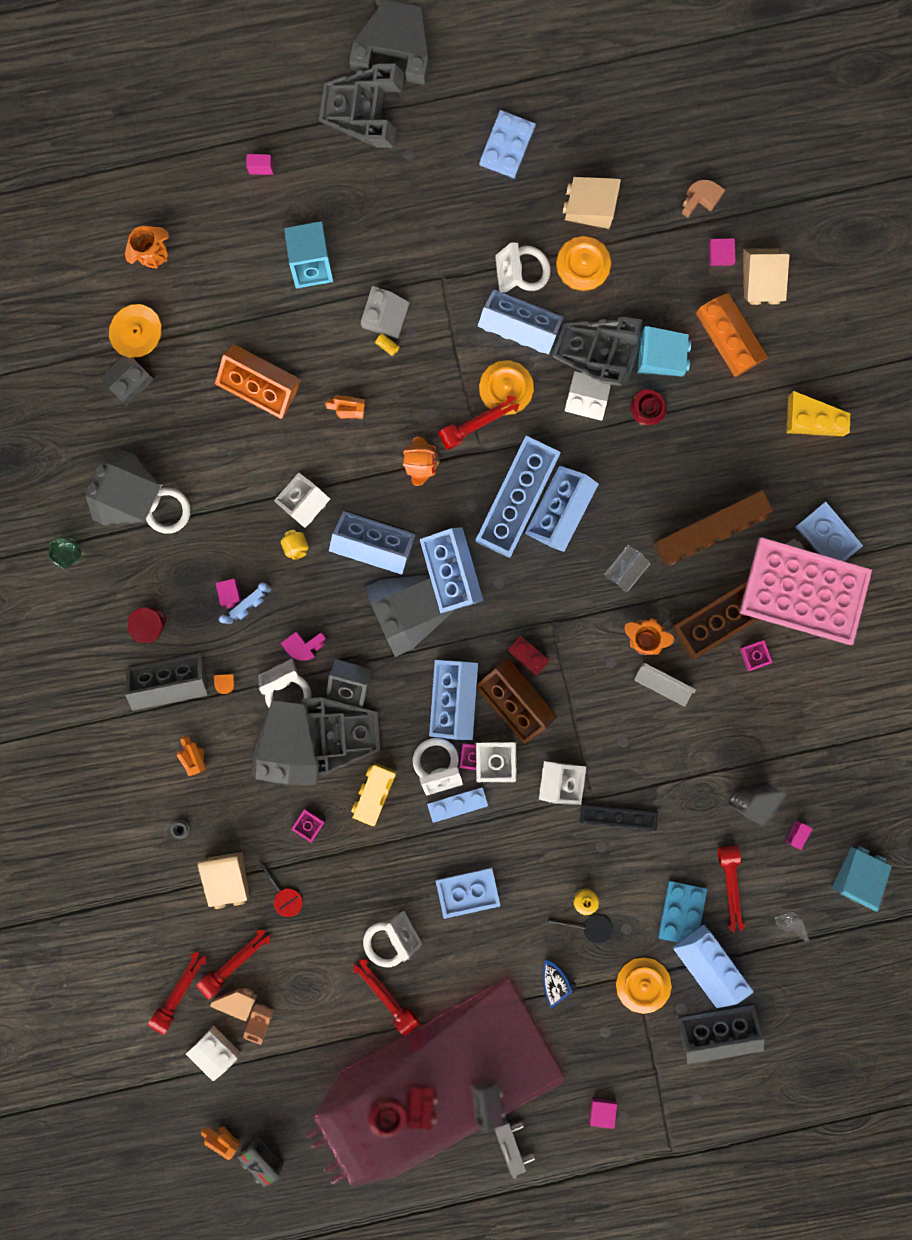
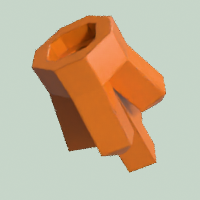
(346, 406)
(191, 757)
(220, 1142)

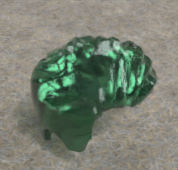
(64, 552)

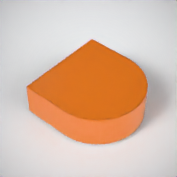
(224, 683)

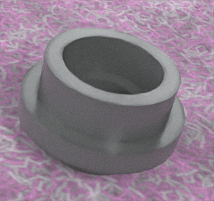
(173, 829)

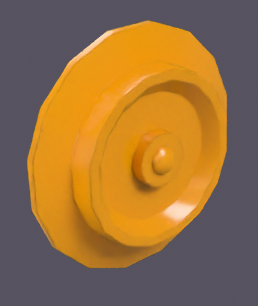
(583, 263)
(135, 331)
(506, 379)
(643, 985)

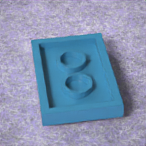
(681, 911)

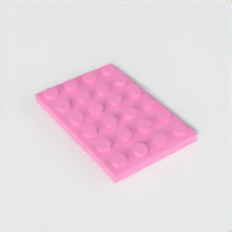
(805, 591)

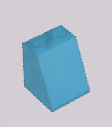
(308, 254)
(663, 352)
(863, 878)

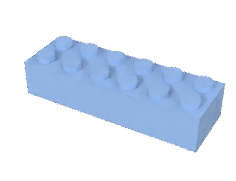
(517, 496)

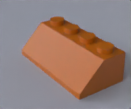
(731, 334)
(257, 381)

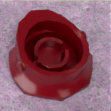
(648, 407)
(146, 624)
(386, 1116)

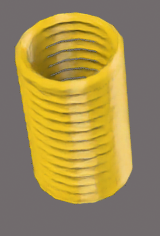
(385, 343)

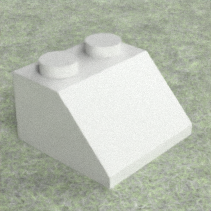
(587, 396)
(302, 500)
(496, 762)
(562, 783)
(213, 1053)

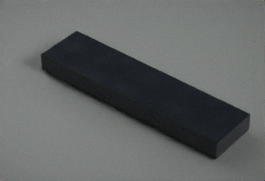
(618, 817)

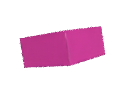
(259, 164)
(721, 252)
(755, 655)
(468, 757)
(308, 825)
(798, 835)
(603, 1113)

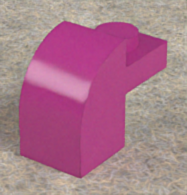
(299, 649)

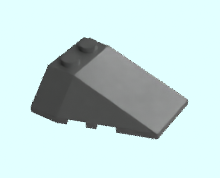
(601, 348)
(121, 490)
(405, 610)
(341, 733)
(285, 747)

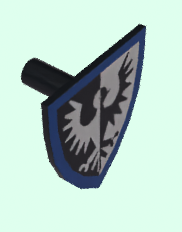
(556, 984)

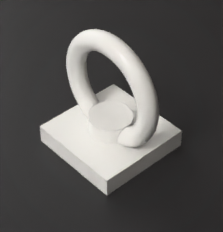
(510, 268)
(185, 515)
(279, 678)
(441, 778)
(401, 935)

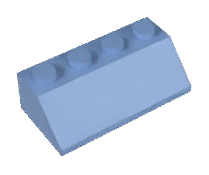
(520, 321)
(561, 508)
(372, 542)
(451, 569)
(453, 700)
(712, 968)

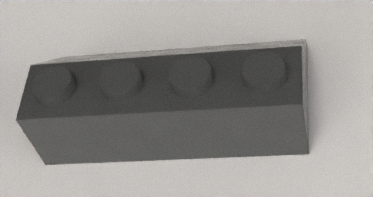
(166, 681)
(757, 802)
(721, 1034)

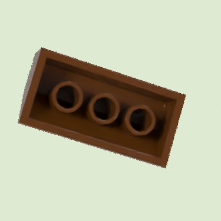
(516, 701)

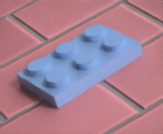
(507, 144)
(828, 534)
(467, 893)

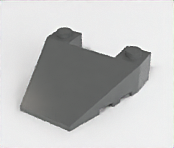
(397, 32)
(356, 104)

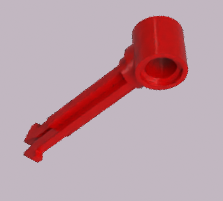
(453, 436)
(729, 859)
(213, 982)
(164, 1017)
(404, 1019)

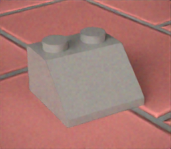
(384, 312)

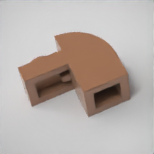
(702, 192)
(258, 1023)

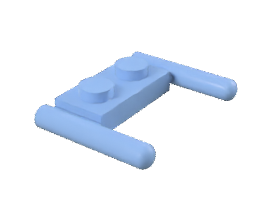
(241, 610)

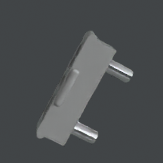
(510, 1149)

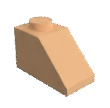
(236, 1003)

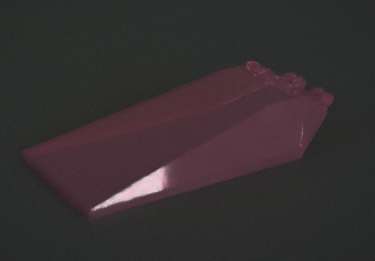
(466, 1046)

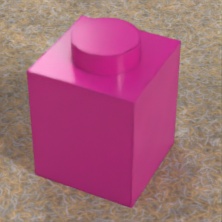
(229, 593)

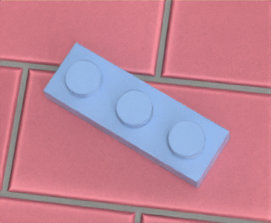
(457, 804)

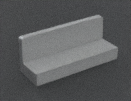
(664, 684)

